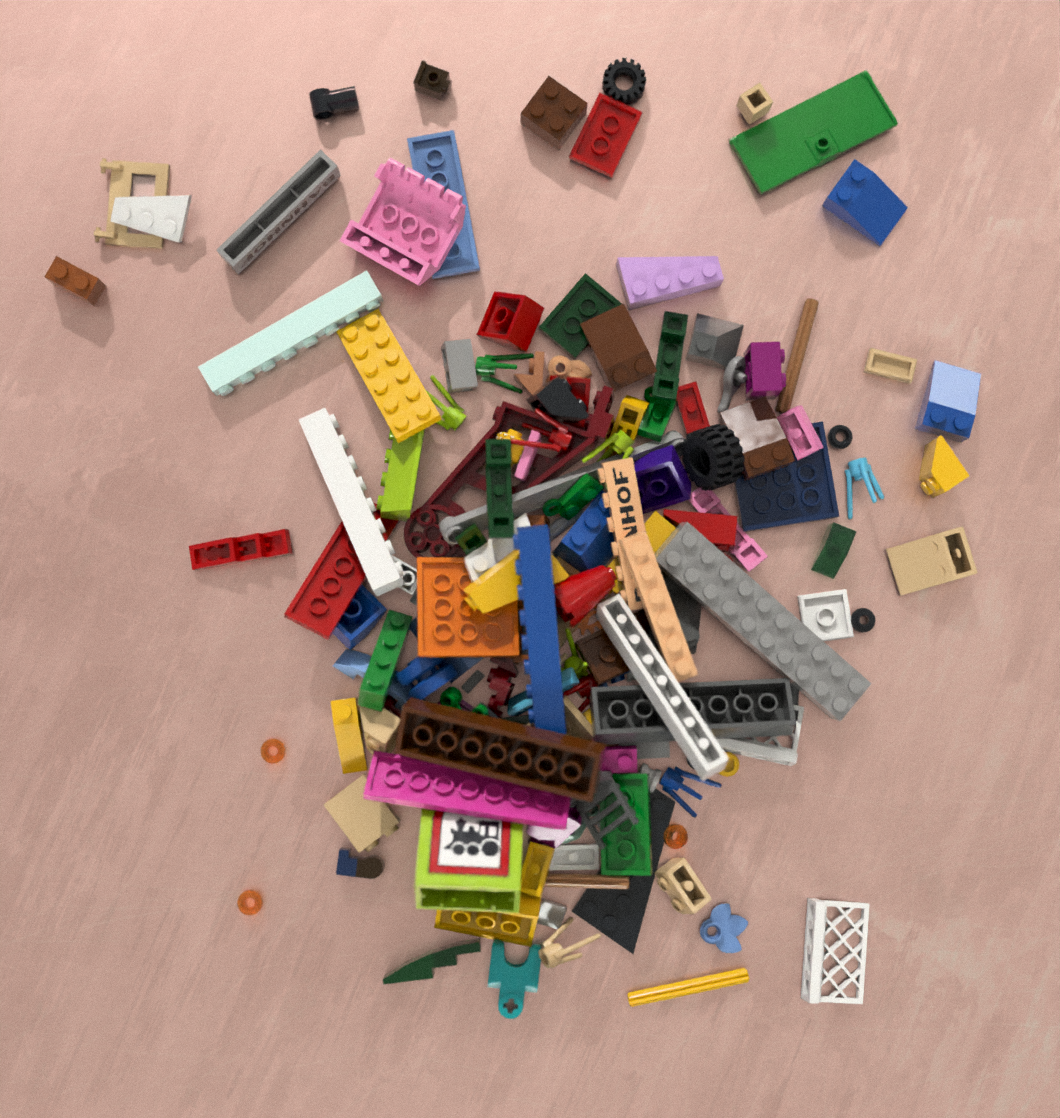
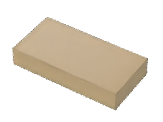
(890, 365)

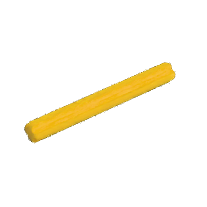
(688, 987)

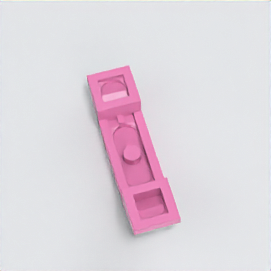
(746, 550)

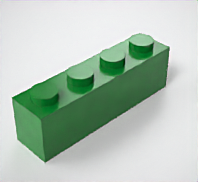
(384, 660)

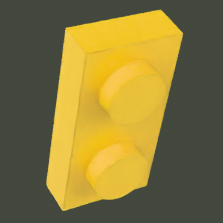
(536, 869)

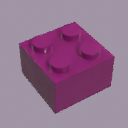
(764, 370)

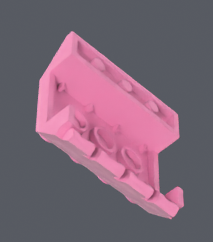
(407, 223)

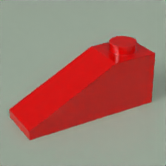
(715, 527)

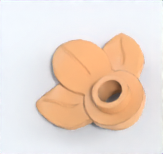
(572, 368)

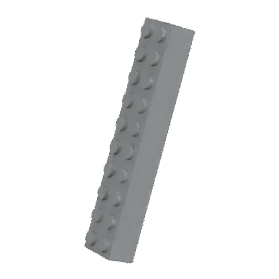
(760, 621)

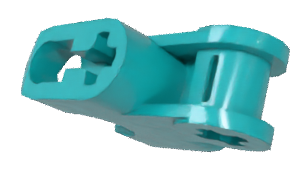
(513, 979)

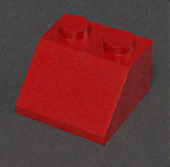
(510, 320)

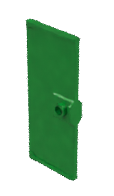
(813, 132)

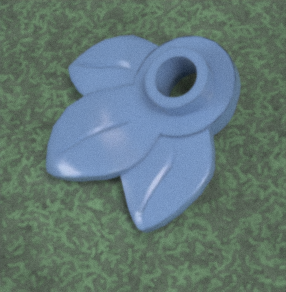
(727, 929)

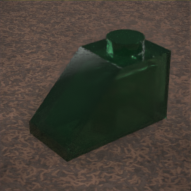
(833, 550)

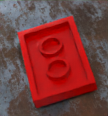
(605, 135)

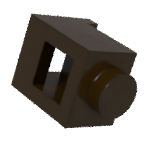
(432, 88)

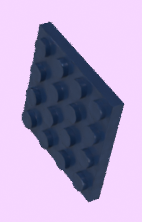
(790, 494)

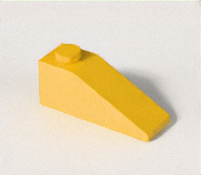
(629, 418)
(349, 735)

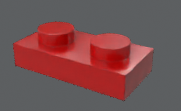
(691, 408)

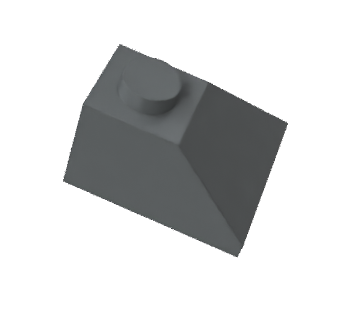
(714, 341)

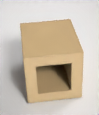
(754, 103)

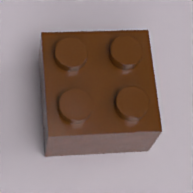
(553, 112)

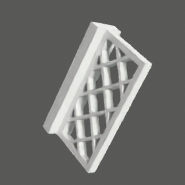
(766, 751)
(815, 955)

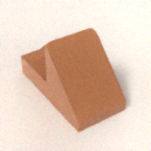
(532, 383)

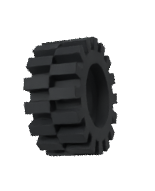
(624, 68)

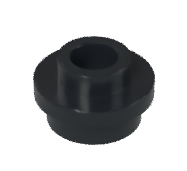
(847, 435)
(856, 622)

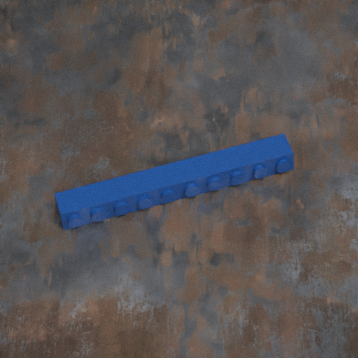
(541, 628)

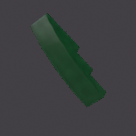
(423, 965)

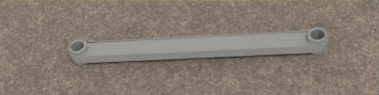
(536, 496)

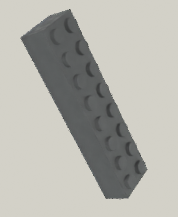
(726, 707)

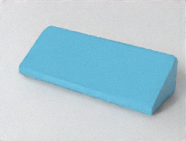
(520, 703)

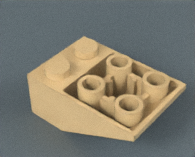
(931, 561)

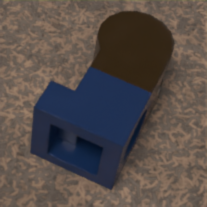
(357, 866)

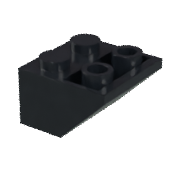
(558, 401)

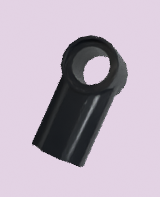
(327, 102)

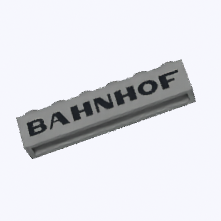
(279, 212)

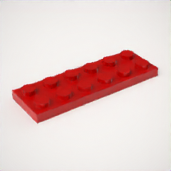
(332, 583)

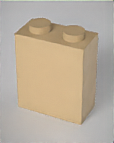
(362, 819)

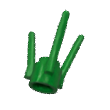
(487, 366)

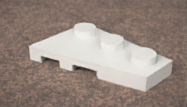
(153, 214)
(491, 552)

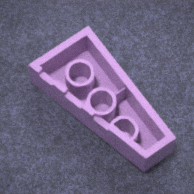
(665, 278)

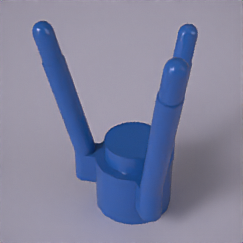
(673, 781)

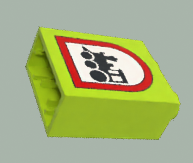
(468, 863)

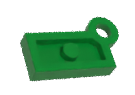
(656, 417)
(574, 499)

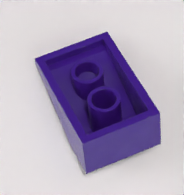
(661, 479)

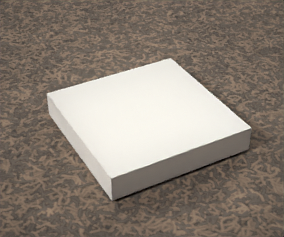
(826, 614)

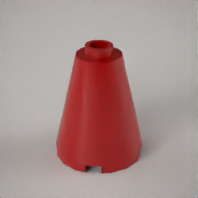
(582, 592)

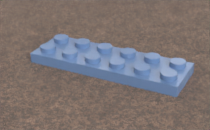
(438, 159)

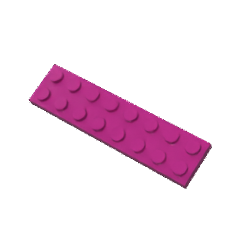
(451, 790)

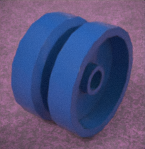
(427, 676)

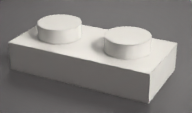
(576, 857)

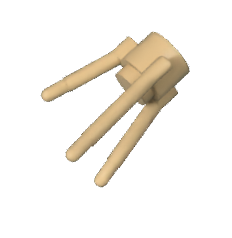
(554, 954)

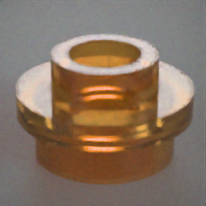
(265, 751)
(681, 839)
(242, 905)

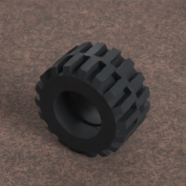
(713, 457)

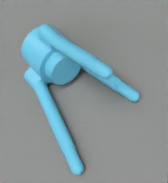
(860, 471)

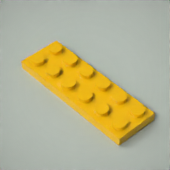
(388, 375)

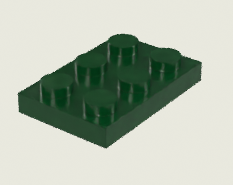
(579, 305)

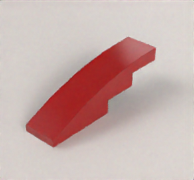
(240, 549)

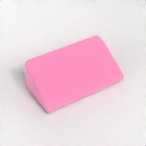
(799, 432)

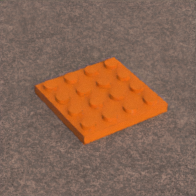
(449, 625)

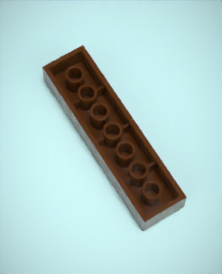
(500, 749)

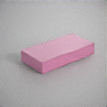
(527, 457)

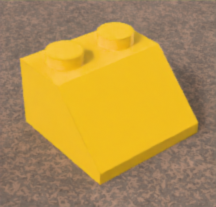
(940, 468)

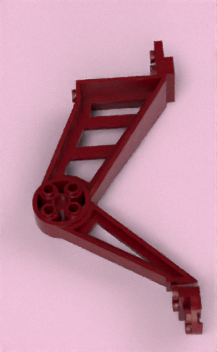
(597, 430)

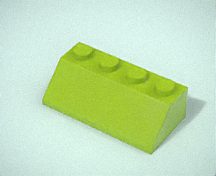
(400, 477)

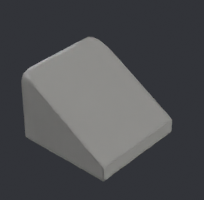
(551, 914)

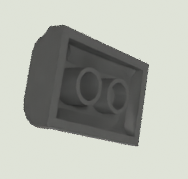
(687, 612)

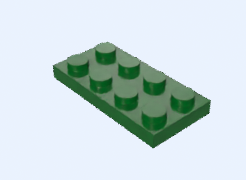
(629, 844)

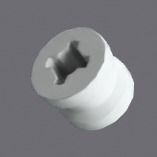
(654, 775)

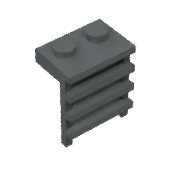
(605, 788)

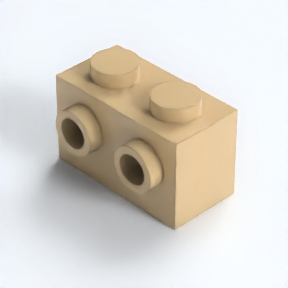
(682, 886)

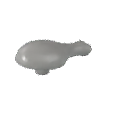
(732, 379)

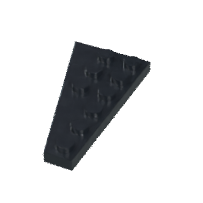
(621, 911)

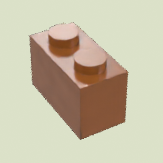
(75, 281)

